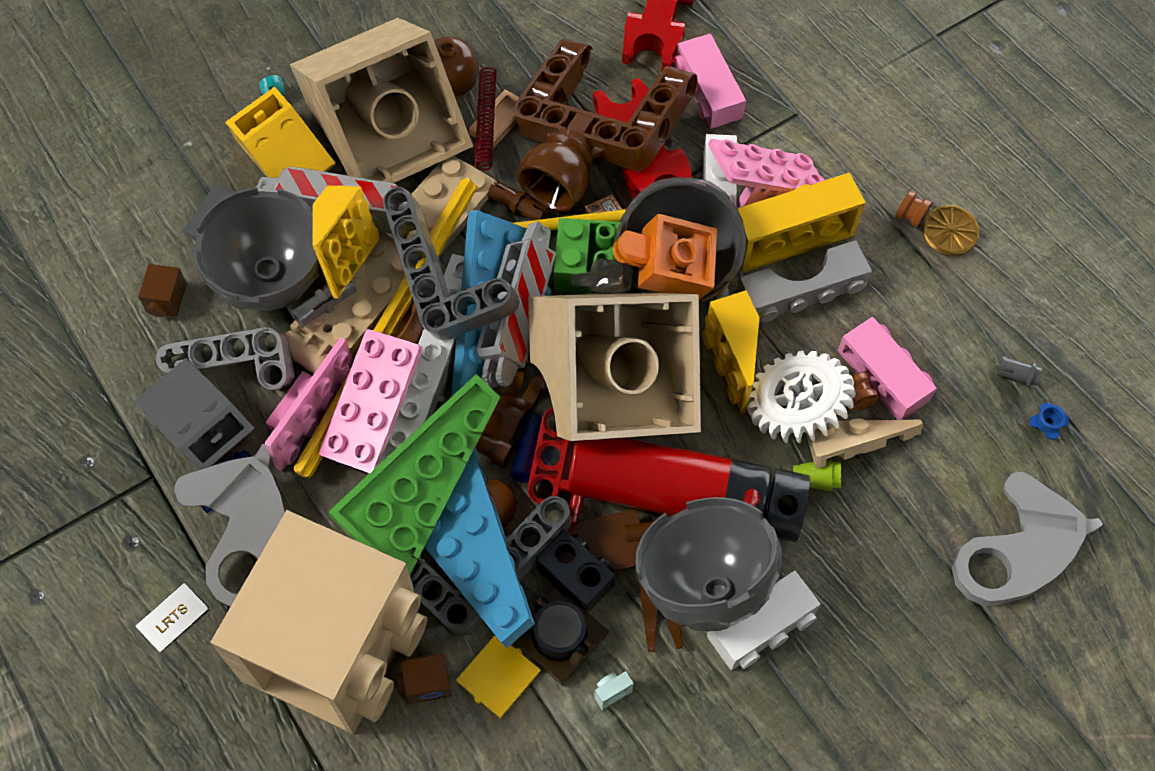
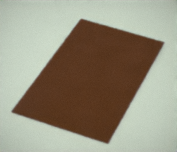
(607, 539)

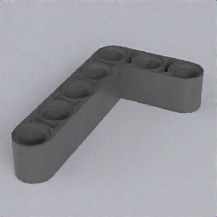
(431, 275)
(525, 559)

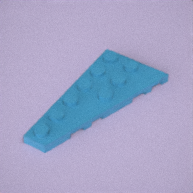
(482, 260)
(475, 556)

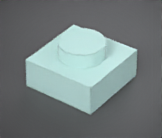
(613, 689)

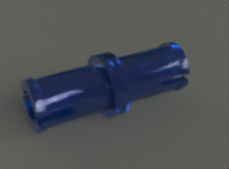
(526, 448)

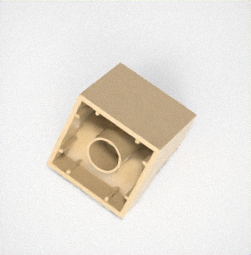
(384, 102)
(619, 362)

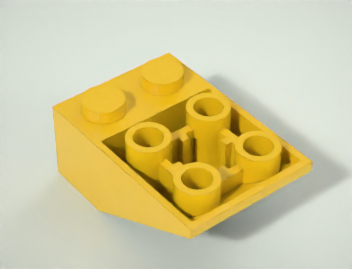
(277, 136)
(342, 234)
(733, 337)

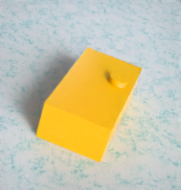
(800, 220)

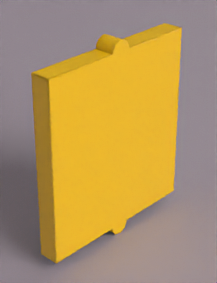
(498, 676)

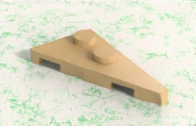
(858, 437)

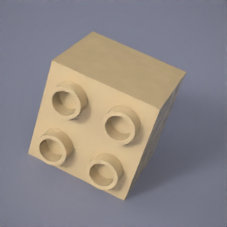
(322, 623)

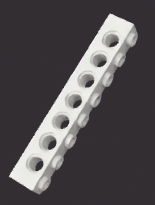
(431, 370)

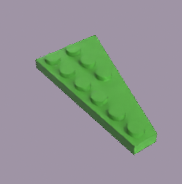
(408, 490)

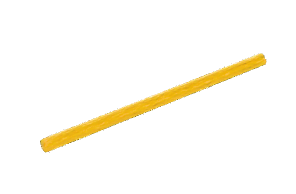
(392, 315)

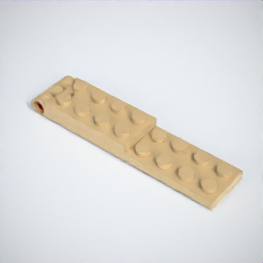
(383, 270)

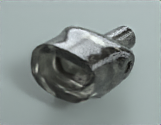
(605, 277)

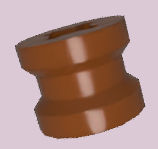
(913, 209)
(865, 395)

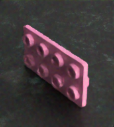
(762, 170)
(371, 400)
(304, 405)

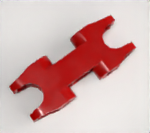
(654, 31)
(666, 163)

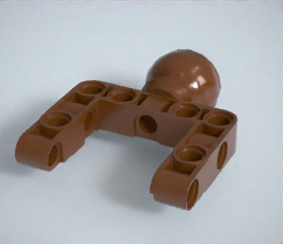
(571, 137)

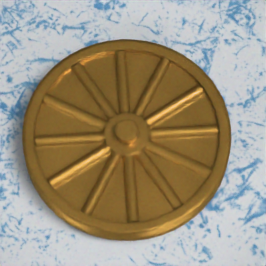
(950, 230)

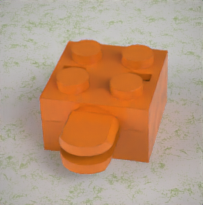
(671, 255)

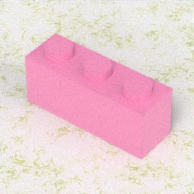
(717, 92)
(890, 367)

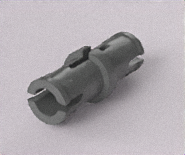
(305, 313)

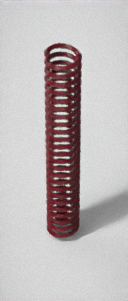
(485, 125)

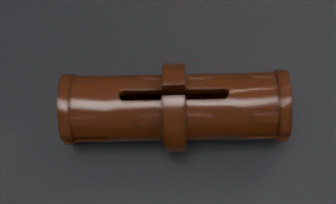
(517, 201)

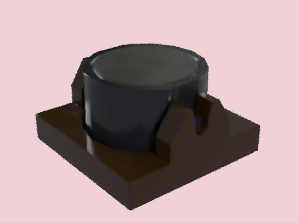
(561, 635)

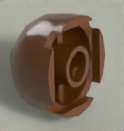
(459, 63)

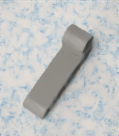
(224, 354)

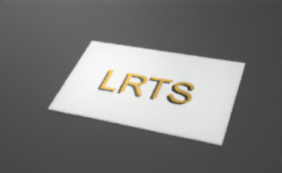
(171, 617)

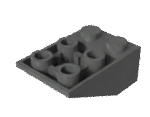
(194, 416)

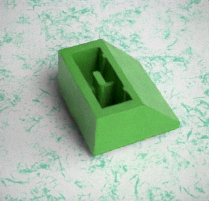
(578, 247)

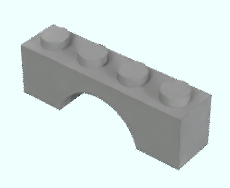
(842, 272)

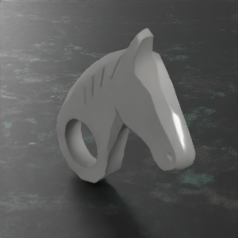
(246, 495)
(1033, 557)

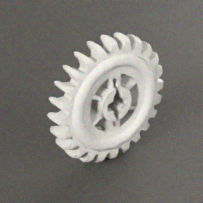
(800, 396)

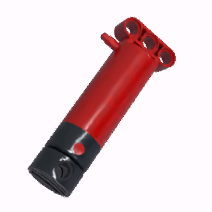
(662, 478)

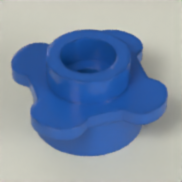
(1055, 414)

